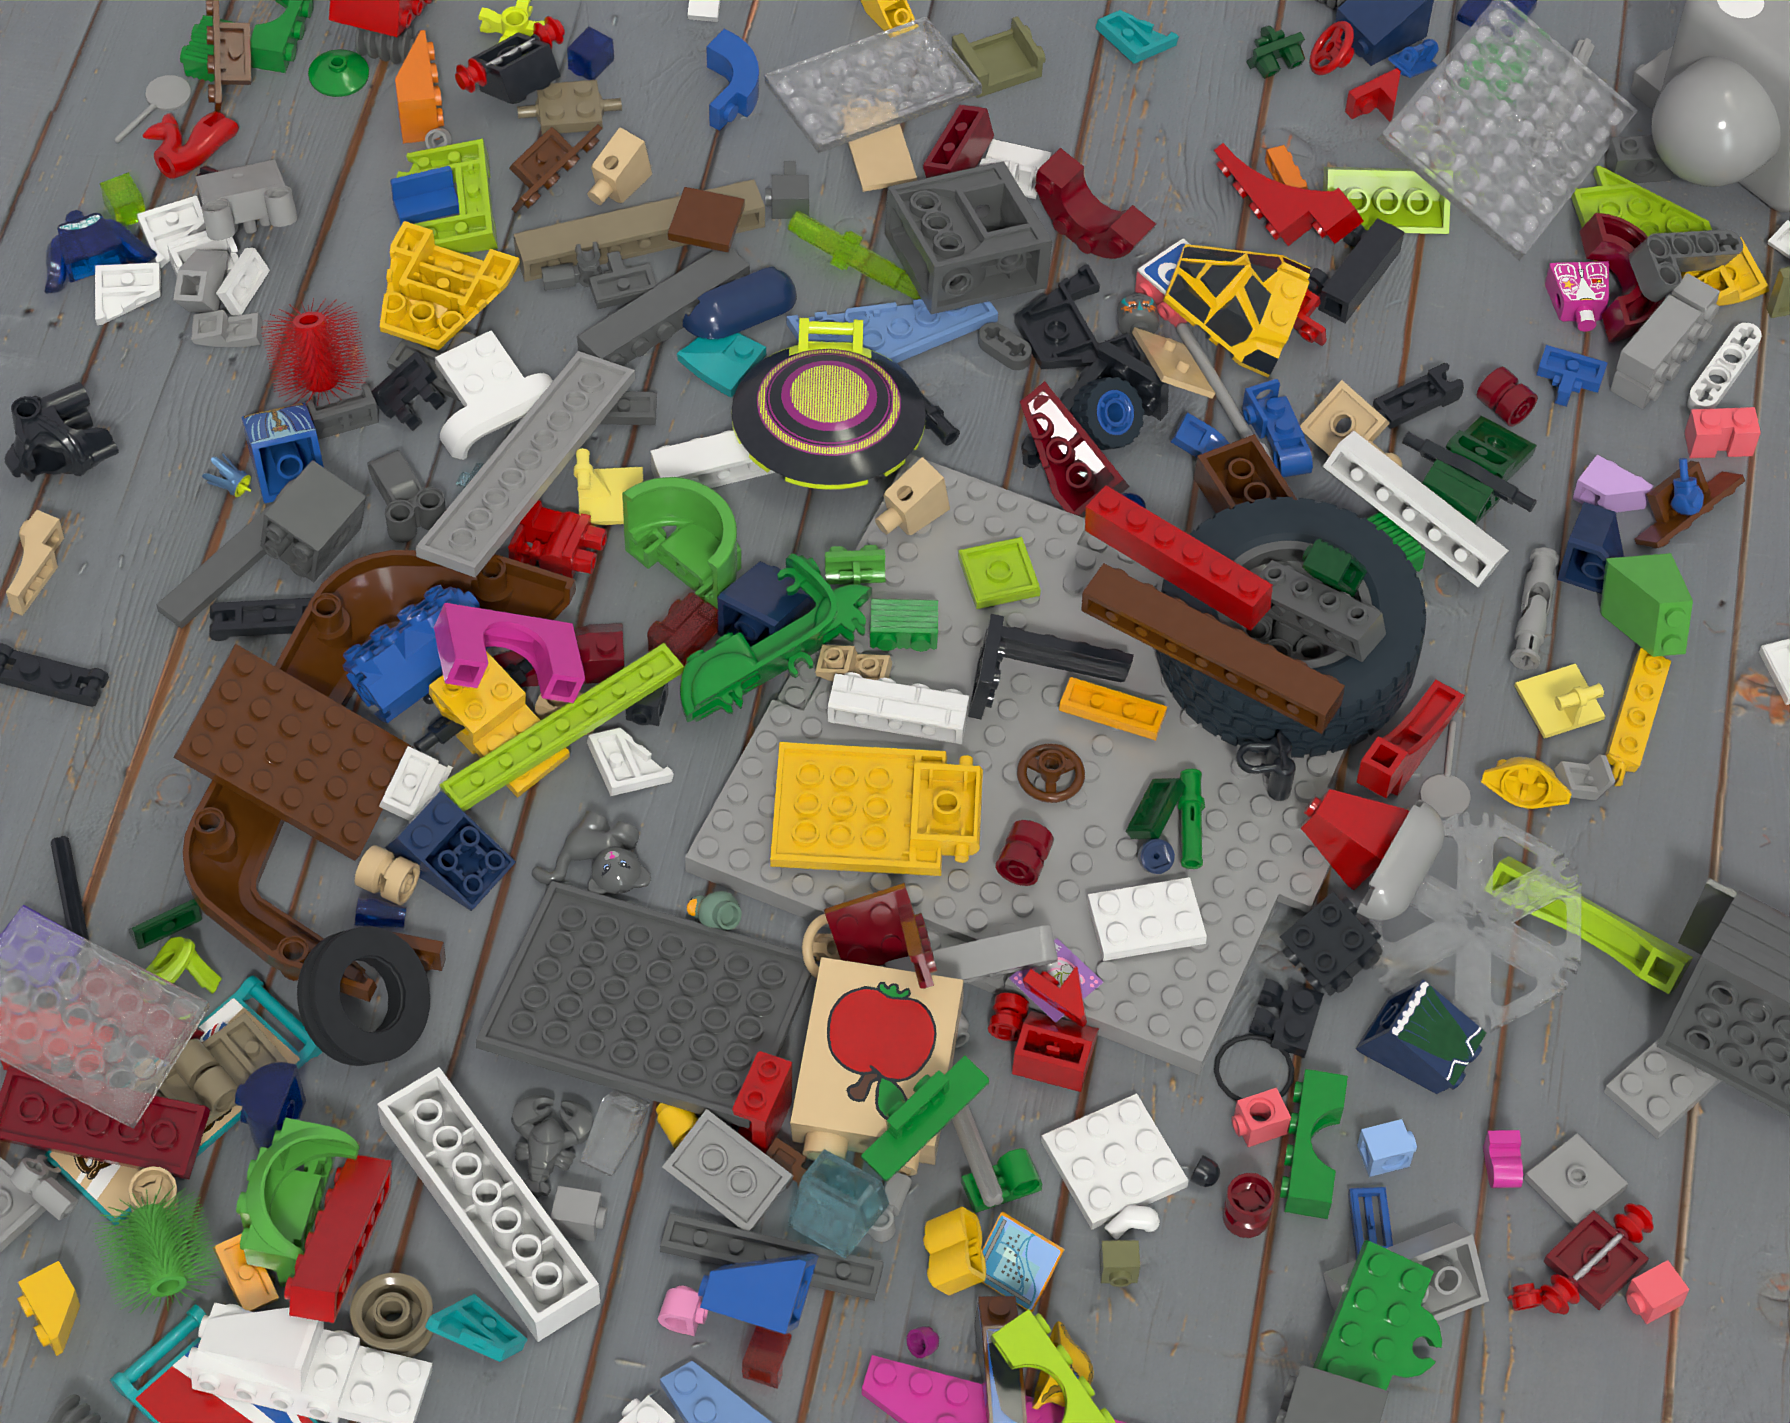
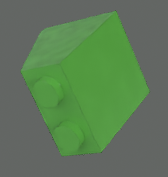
(1648, 602)

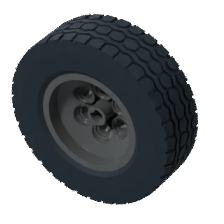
(1373, 688)

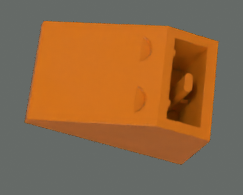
(416, 93)

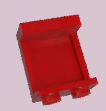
(765, 1099)

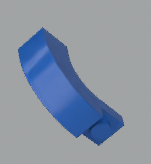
(738, 64)

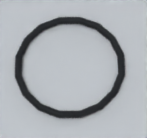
(1243, 1038)

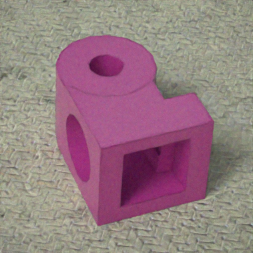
(1503, 1158)

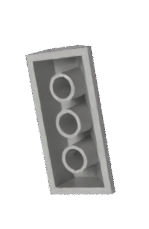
(1456, 1267)

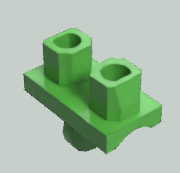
(855, 566)

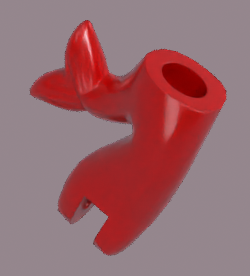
(205, 139)

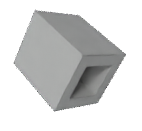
(578, 1213)

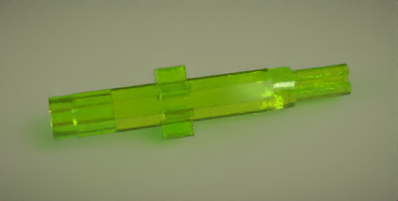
(848, 252)

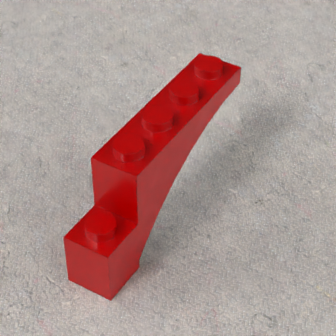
(1290, 208)
(1398, 754)

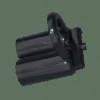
(1277, 768)

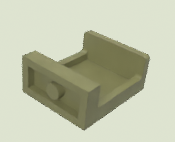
(1002, 58)

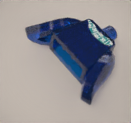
(90, 243)

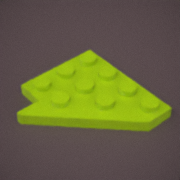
(1634, 204)

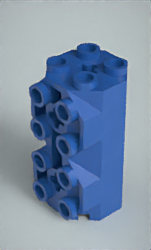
(402, 661)

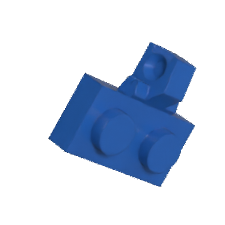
(1570, 372)

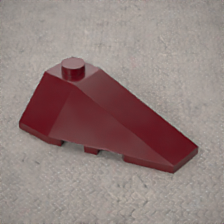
(1067, 453)
(599, 649)

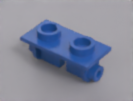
(1416, 59)

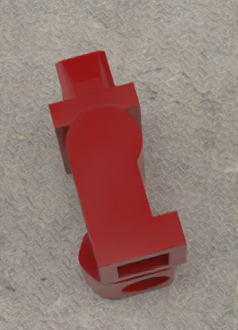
(557, 541)

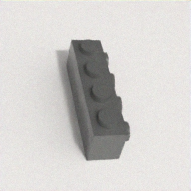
(1323, 612)

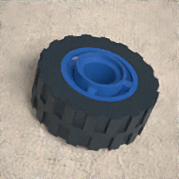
(1122, 406)

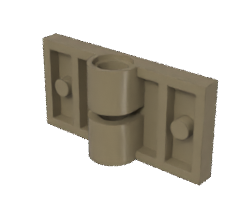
(213, 1069)

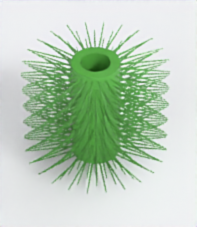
(157, 1250)

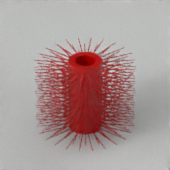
(315, 352)

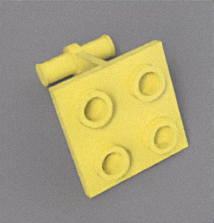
(602, 489)
(1561, 700)

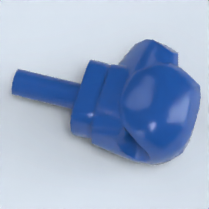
(1687, 494)

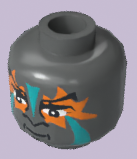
(1139, 312)

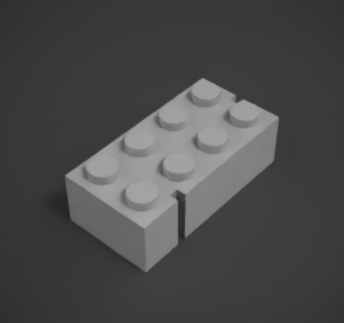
(1665, 341)

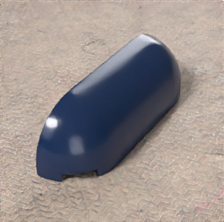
(741, 304)

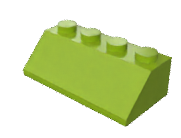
(1392, 196)

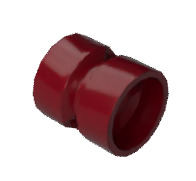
(1510, 399)
(1024, 852)
(1248, 1205)

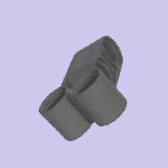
(406, 500)

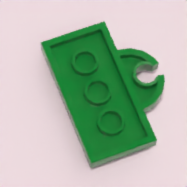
(1380, 1320)

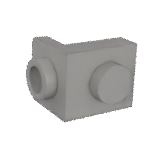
(1586, 780)

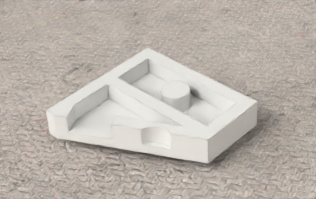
(169, 224)
(124, 288)
(624, 763)

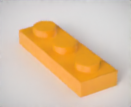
(1113, 708)

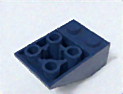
(451, 851)

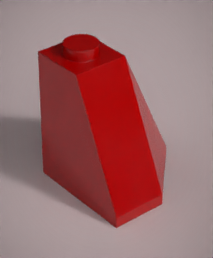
(1352, 832)

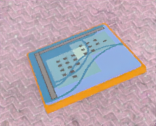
(1019, 1261)

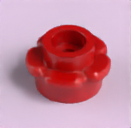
(1525, 1297)

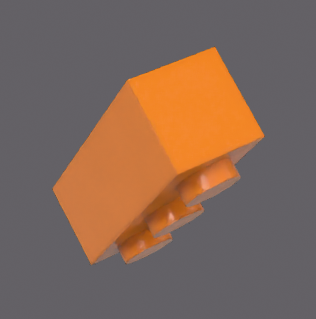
(1283, 168)

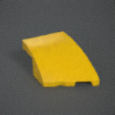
(1736, 280)

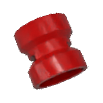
(1008, 1017)

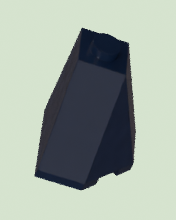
(1590, 543)

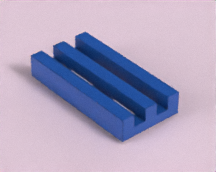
(1367, 1193)

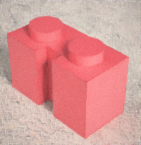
(1722, 430)

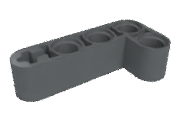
(1665, 255)

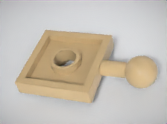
(1340, 404)

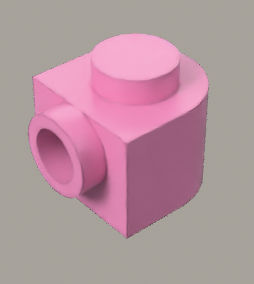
(682, 1310)

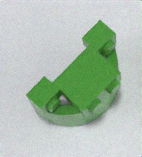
(702, 547)

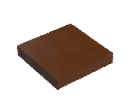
(706, 219)

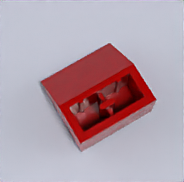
(1054, 1051)

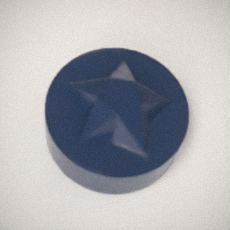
(1156, 856)

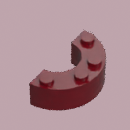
(1082, 216)
(1613, 240)

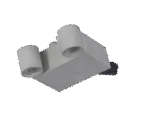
(243, 197)

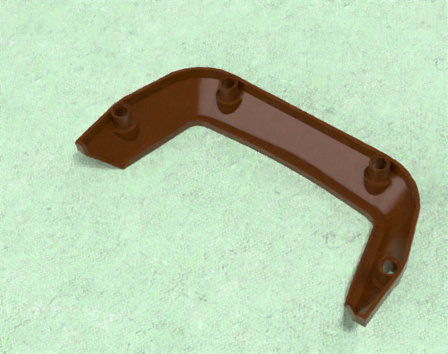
(361, 596)

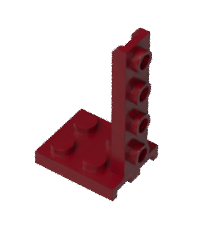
(882, 930)

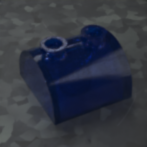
(268, 1099)

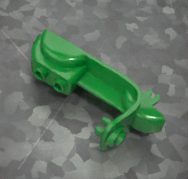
(734, 668)

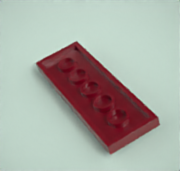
(55, 1122)

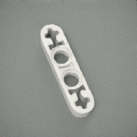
(1723, 368)

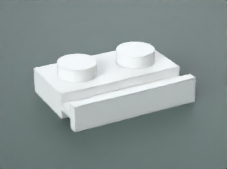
(414, 783)

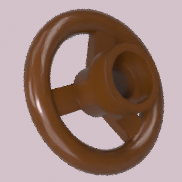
(1051, 757)

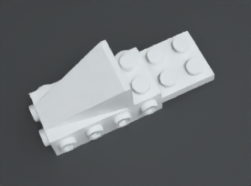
(303, 1368)

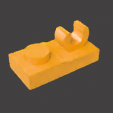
(248, 1282)

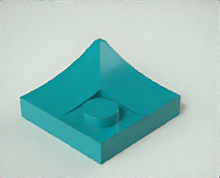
(722, 361)

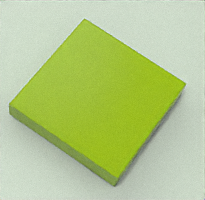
(999, 573)

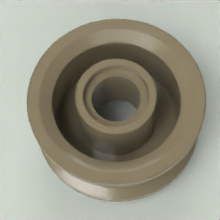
(391, 1295)

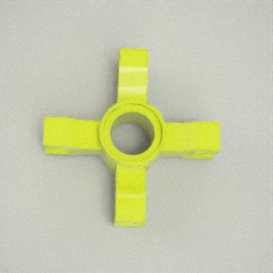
(510, 22)

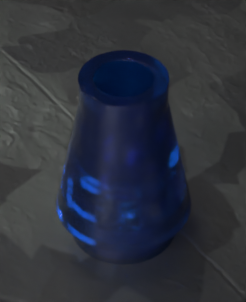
(379, 913)

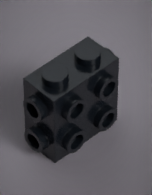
(1332, 944)

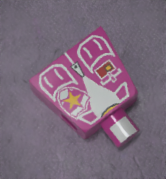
(1579, 291)

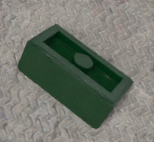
(166, 924)

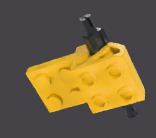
(488, 717)

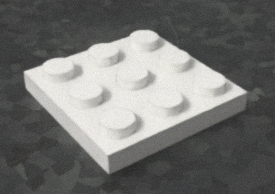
(1114, 1160)

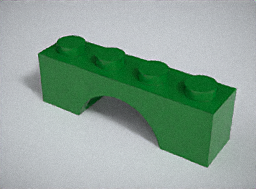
(275, 42)
(1311, 1181)

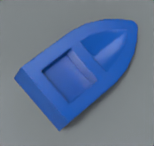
(1197, 436)

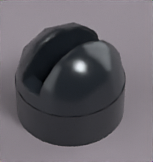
(1206, 1172)

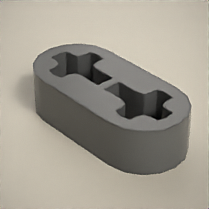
(1005, 345)

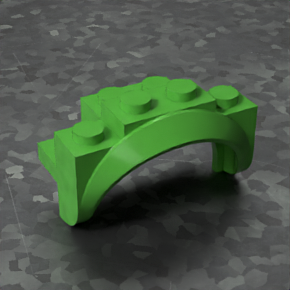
(285, 1201)

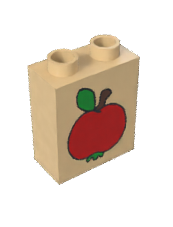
(866, 1050)

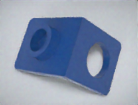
(1252, 410)

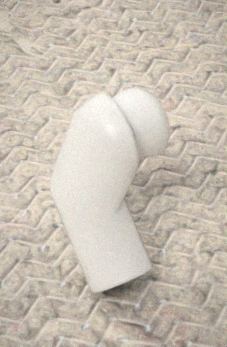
(1133, 1217)

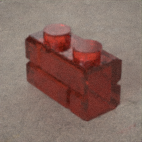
(685, 628)

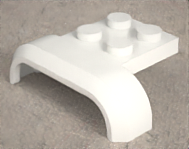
(489, 390)

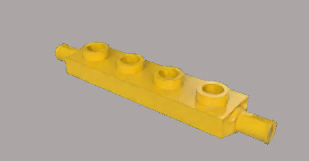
(1636, 713)

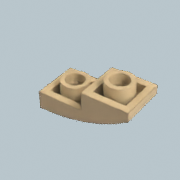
(844, 659)

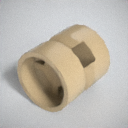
(390, 876)
(152, 1179)

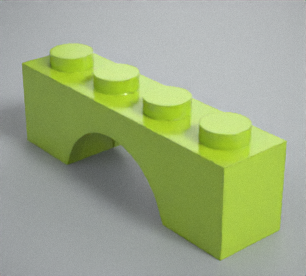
(1026, 1345)

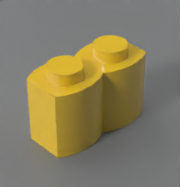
(954, 1251)

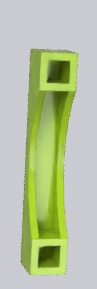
(1628, 944)

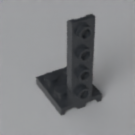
(1112, 363)
(1039, 650)

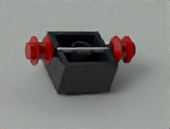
(515, 64)

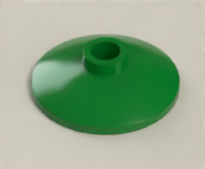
(338, 73)

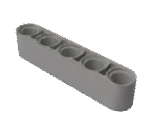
(991, 955)

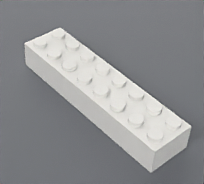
(489, 1204)

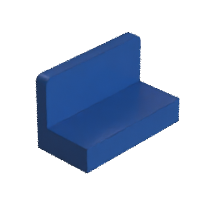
(424, 195)

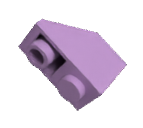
(1611, 487)

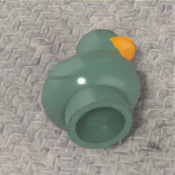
(716, 910)

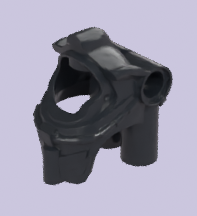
(56, 436)

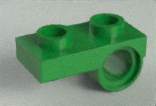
(1015, 1176)

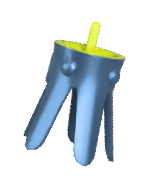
(236, 480)

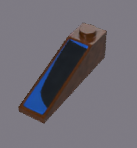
(1001, 1386)

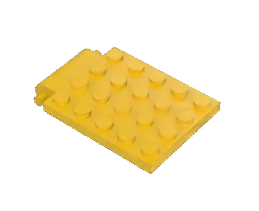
(874, 809)

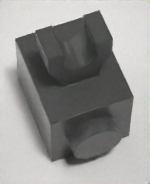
(788, 193)

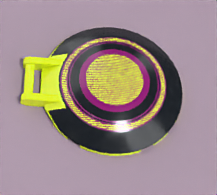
(828, 411)

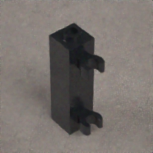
(1359, 271)

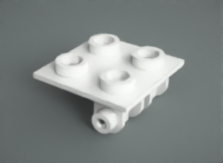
(1021, 162)

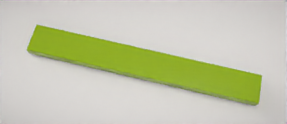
(562, 728)

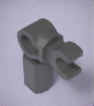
(568, 275)

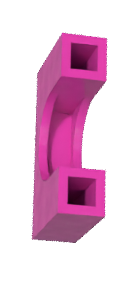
(545, 643)

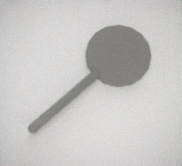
(164, 94)
(1446, 792)

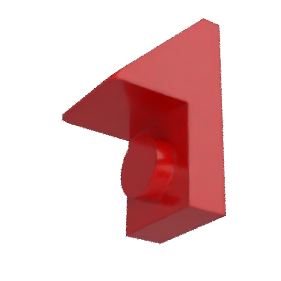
(1377, 93)
(1066, 999)

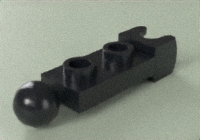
(1419, 396)

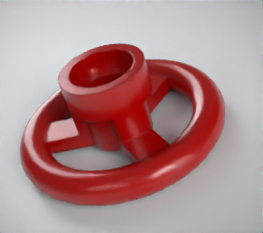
(1336, 50)

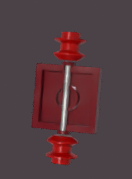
(1596, 1259)

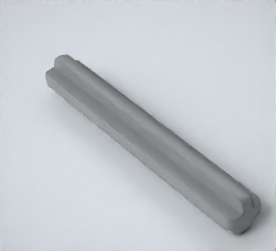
(977, 1158)

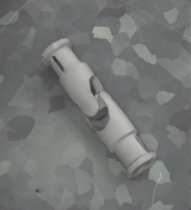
(1532, 625)

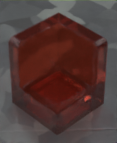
(765, 1357)

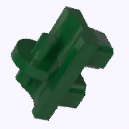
(1273, 46)

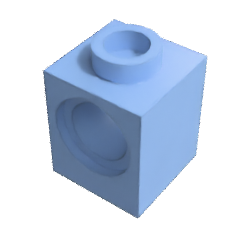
(1386, 1147)

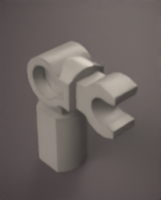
(39, 1179)
(896, 1191)

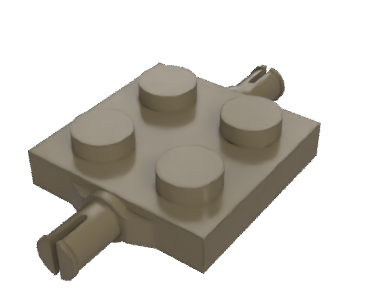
(570, 107)

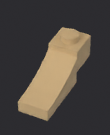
(39, 540)

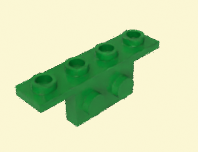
(923, 1116)

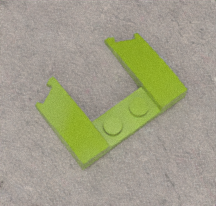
(475, 226)

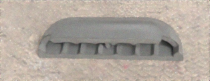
(1404, 864)

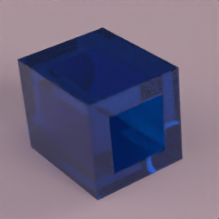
(590, 54)

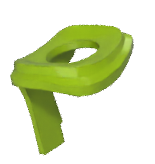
(181, 954)

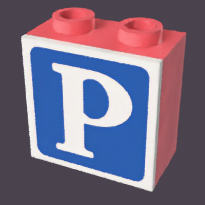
(1155, 277)

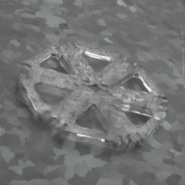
(1502, 938)

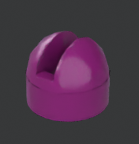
(918, 1337)

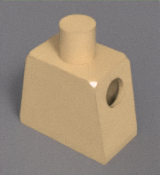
(620, 168)
(914, 499)

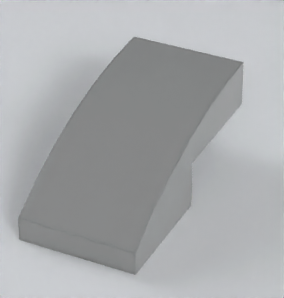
(222, 331)

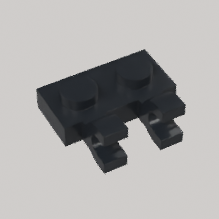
(403, 385)
(1296, 1020)

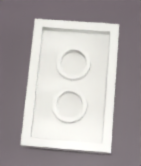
(1146, 919)

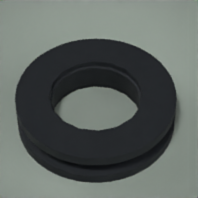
(321, 1004)

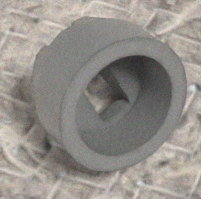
(435, 134)

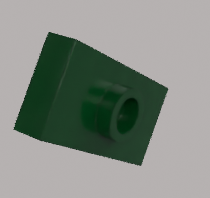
(1155, 808)

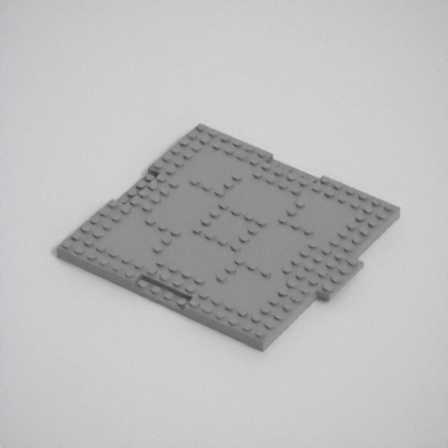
(1251, 844)

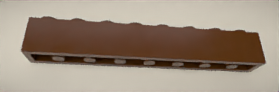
(1213, 648)

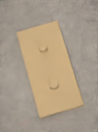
(882, 159)
(1173, 362)

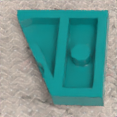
(1134, 36)
(477, 1328)

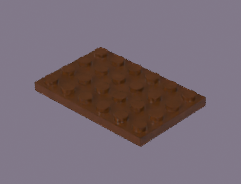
(292, 752)

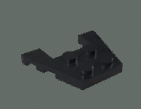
(1058, 329)

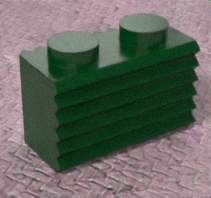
(1333, 567)

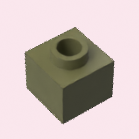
(1119, 1262)

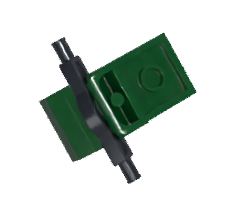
(1476, 468)

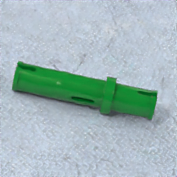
(1191, 807)

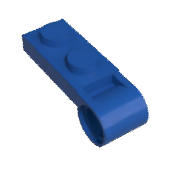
(1286, 438)

